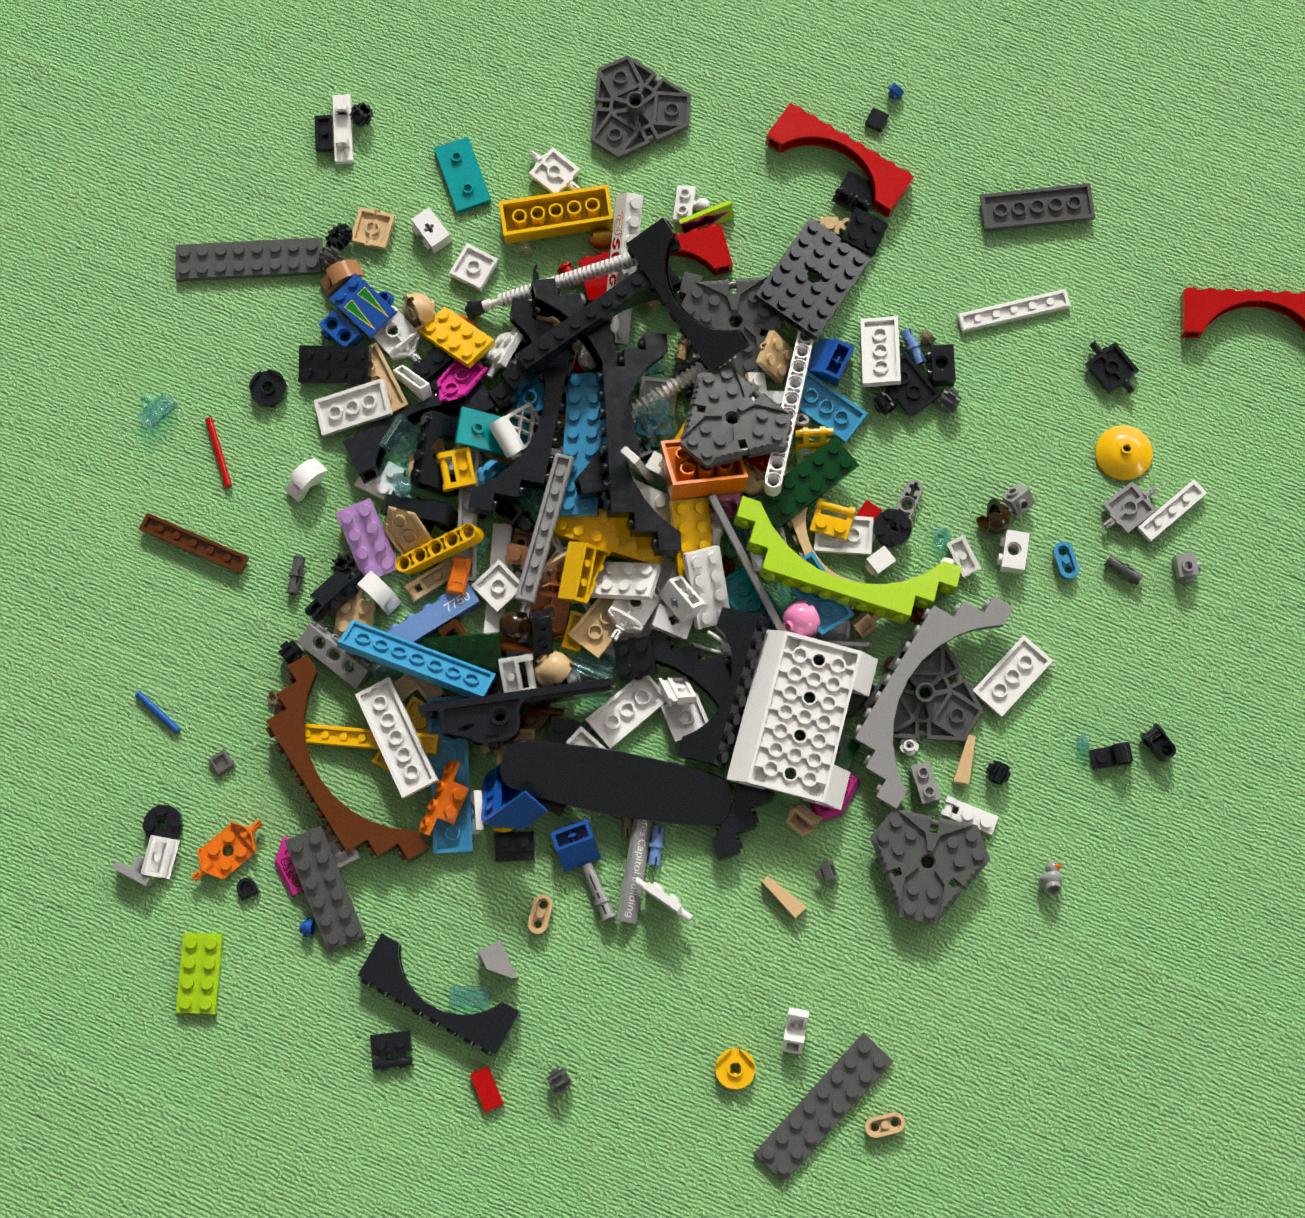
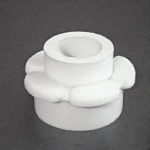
(909, 751)

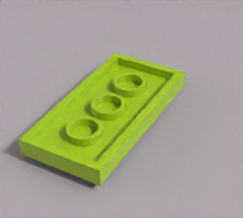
(199, 973)

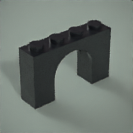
(425, 471)

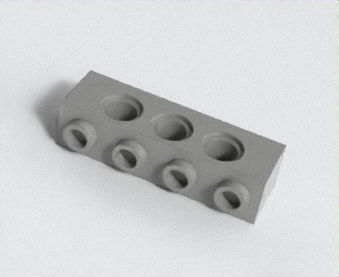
(326, 654)

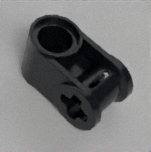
(1157, 742)

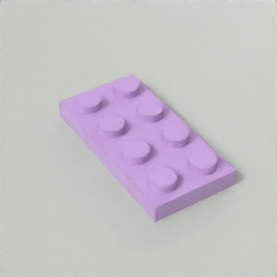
(367, 538)

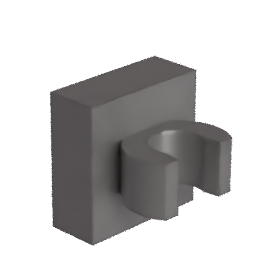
(828, 871)

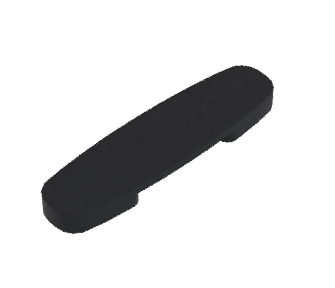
(616, 782)

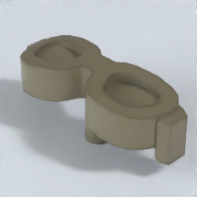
(272, 697)

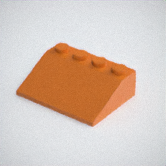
(690, 479)

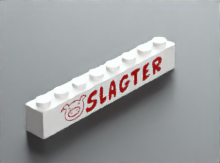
(625, 228)

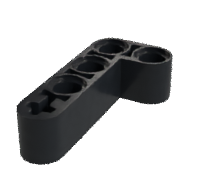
(428, 512)

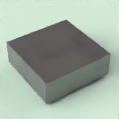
(221, 762)

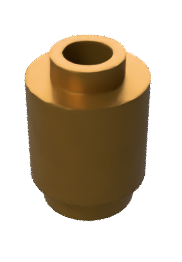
(601, 238)

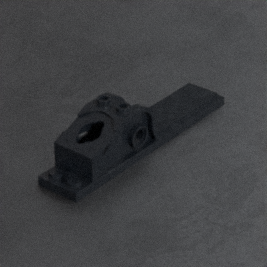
(480, 711)

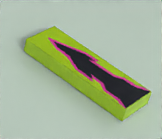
(704, 218)

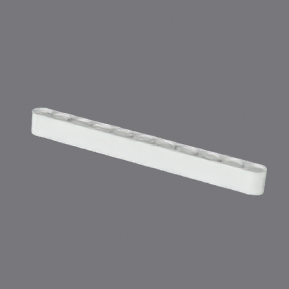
(790, 395)

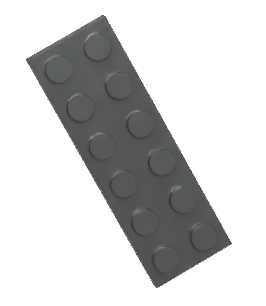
(1037, 207)
(324, 888)

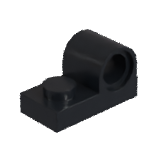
(1111, 756)

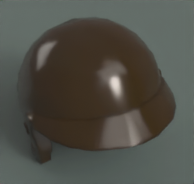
(997, 518)
(515, 626)

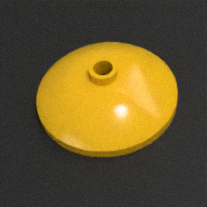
(1119, 463)

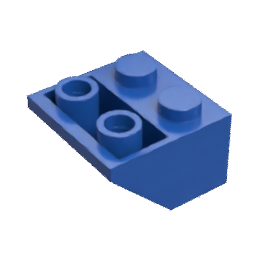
(830, 360)
(575, 845)

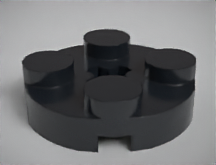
(272, 397)
(890, 517)
(160, 813)

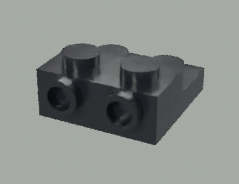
(432, 367)

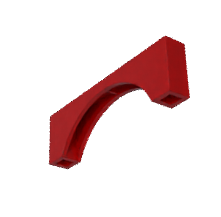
(799, 129)
(703, 246)
(1202, 307)

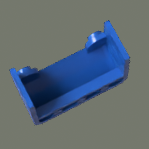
(507, 806)

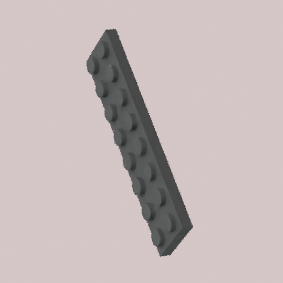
(248, 259)
(823, 1107)

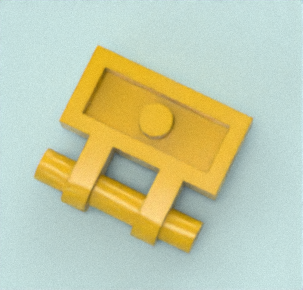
(813, 445)

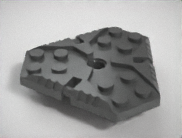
(624, 127)
(716, 307)
(725, 400)
(949, 709)
(955, 854)

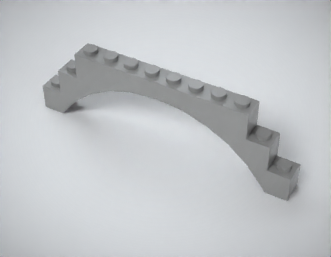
(878, 726)

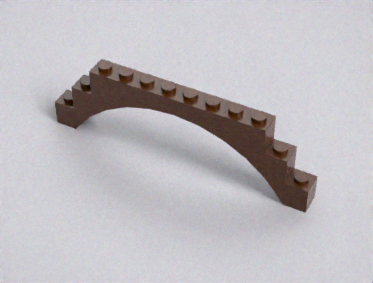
(347, 826)

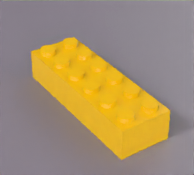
(556, 214)
(607, 534)

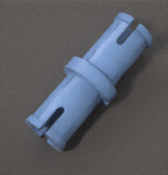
(912, 346)
(656, 845)

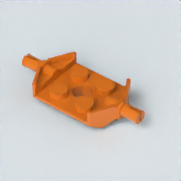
(212, 855)

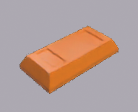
(458, 575)

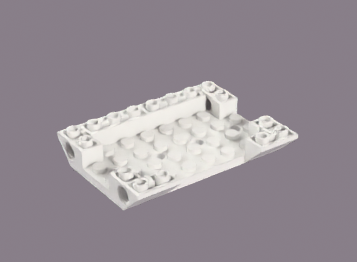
(778, 710)

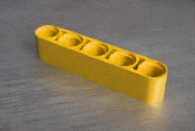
(447, 550)

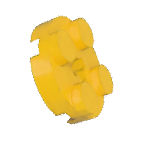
(735, 1080)

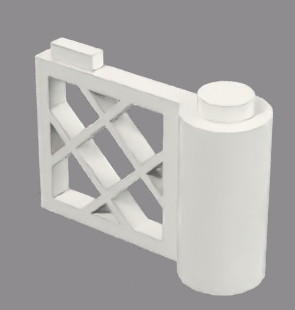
(509, 435)

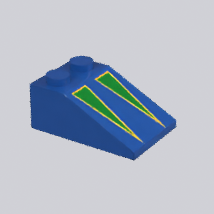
(362, 305)

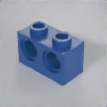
(342, 330)

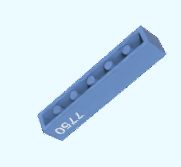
(435, 616)

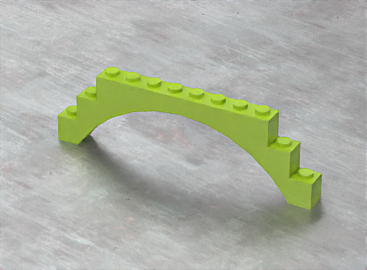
(788, 568)

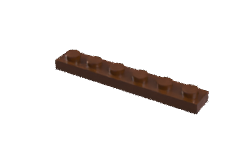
(194, 543)

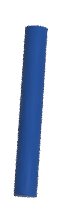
(158, 712)

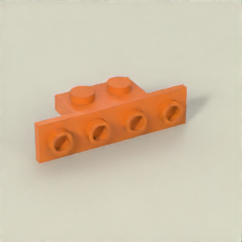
(446, 801)

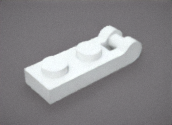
(969, 814)

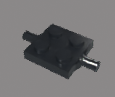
(1112, 367)

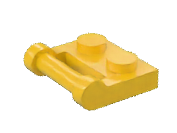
(462, 467)
(830, 525)

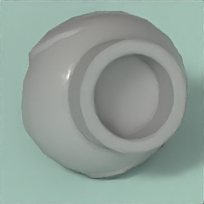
(1052, 879)

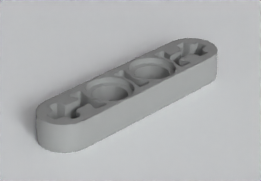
(907, 491)

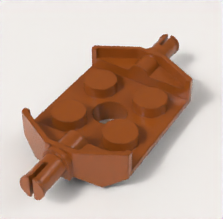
(548, 597)

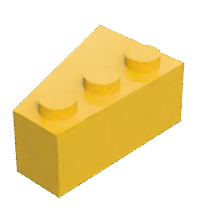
(580, 571)

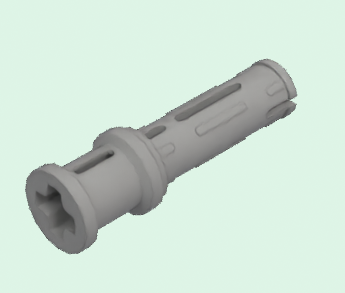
(601, 901)

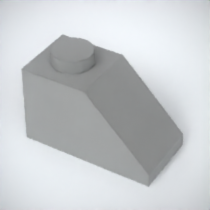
(497, 960)

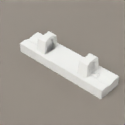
(343, 129)

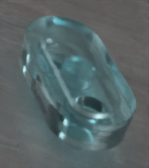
(401, 485)

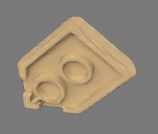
(405, 530)

